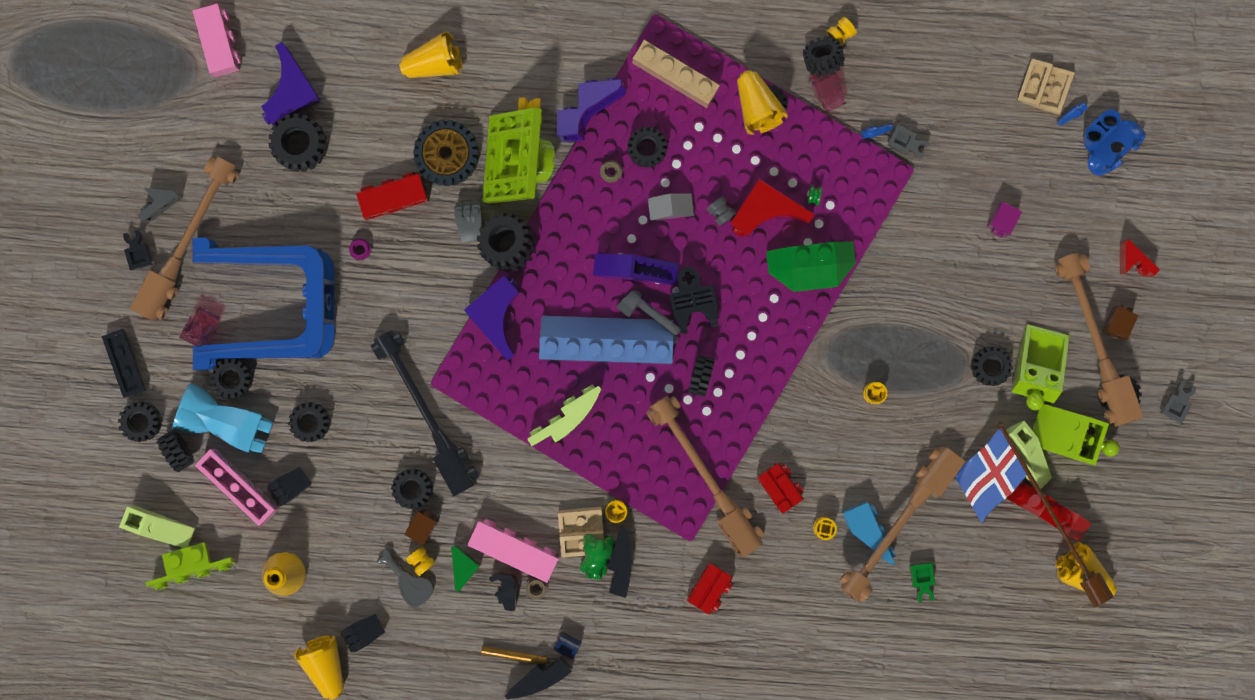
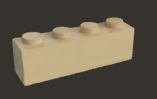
(675, 74)

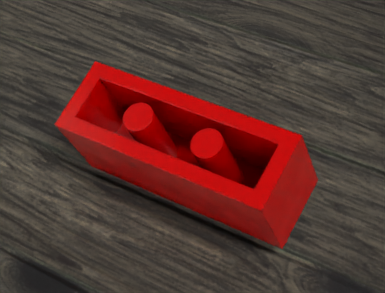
(392, 196)

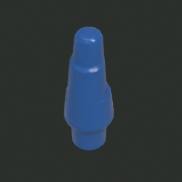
(1074, 112)
(874, 131)

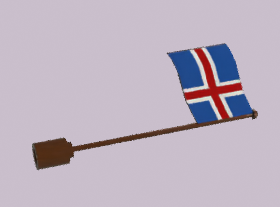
(995, 475)

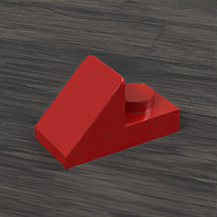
(1131, 256)

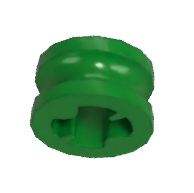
(814, 195)

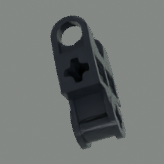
(687, 291)

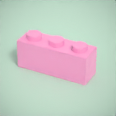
(217, 40)

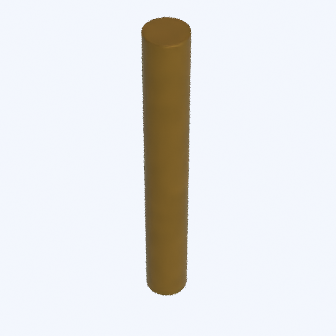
(514, 655)

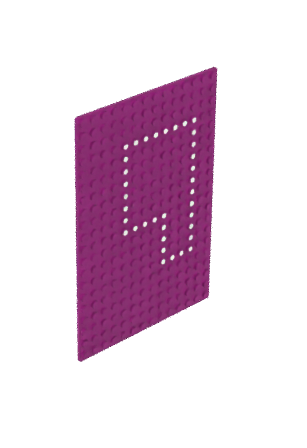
(760, 320)

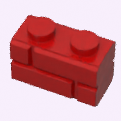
(780, 487)
(709, 588)

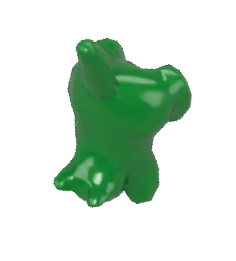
(596, 556)

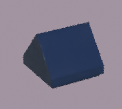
(567, 645)

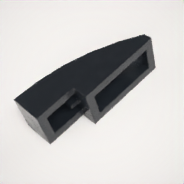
(621, 564)
(540, 679)

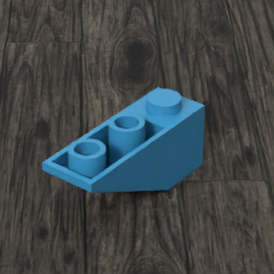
(863, 525)

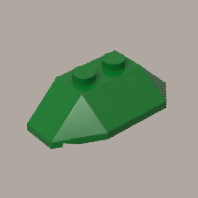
(811, 265)

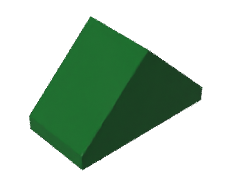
(463, 567)

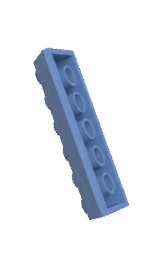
(605, 340)

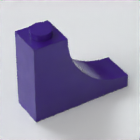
(293, 92)
(635, 268)
(490, 313)

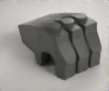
(468, 220)

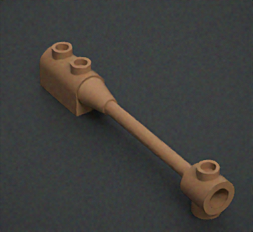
(160, 286)
(1115, 390)
(932, 481)
(734, 520)

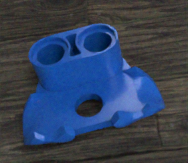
(1101, 157)

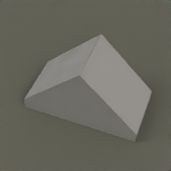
(670, 206)

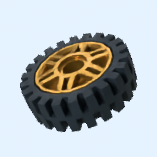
(441, 136)

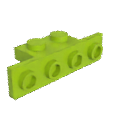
(188, 563)

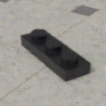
(123, 363)

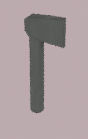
(635, 299)

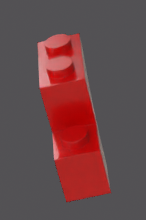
(1029, 500)

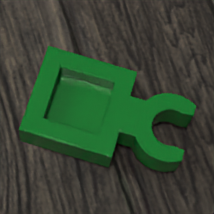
(922, 577)

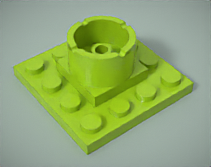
(516, 156)

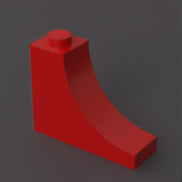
(764, 205)

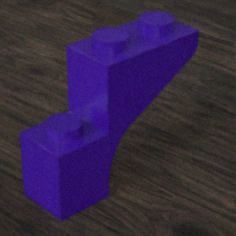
(592, 98)

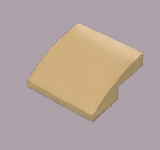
(1046, 87)
(575, 525)

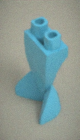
(234, 425)

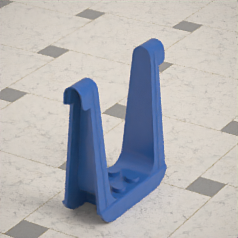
(318, 312)

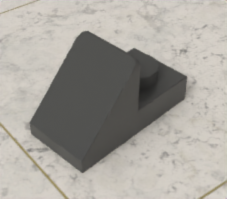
(162, 201)

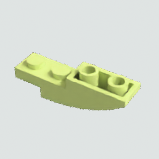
(574, 411)

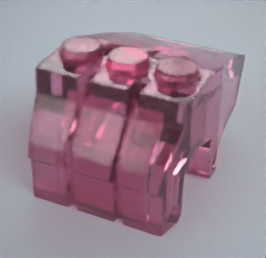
(827, 91)
(200, 328)

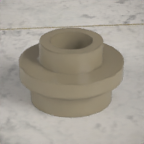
(611, 164)
(531, 593)

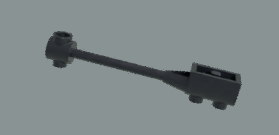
(450, 459)

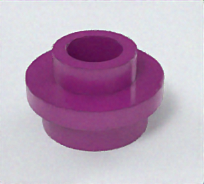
(353, 249)

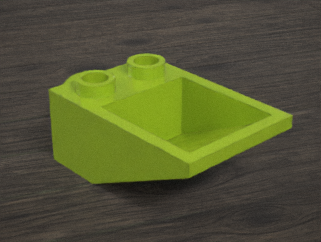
(1040, 366)
(1066, 434)

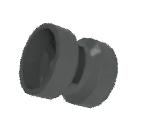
(721, 211)

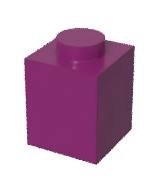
(1004, 220)

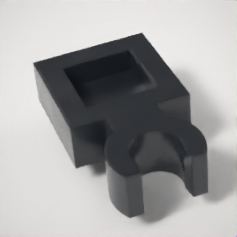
(138, 254)

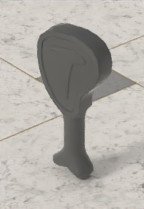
(413, 589)

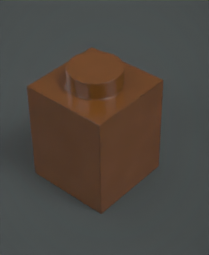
(1120, 322)
(422, 526)

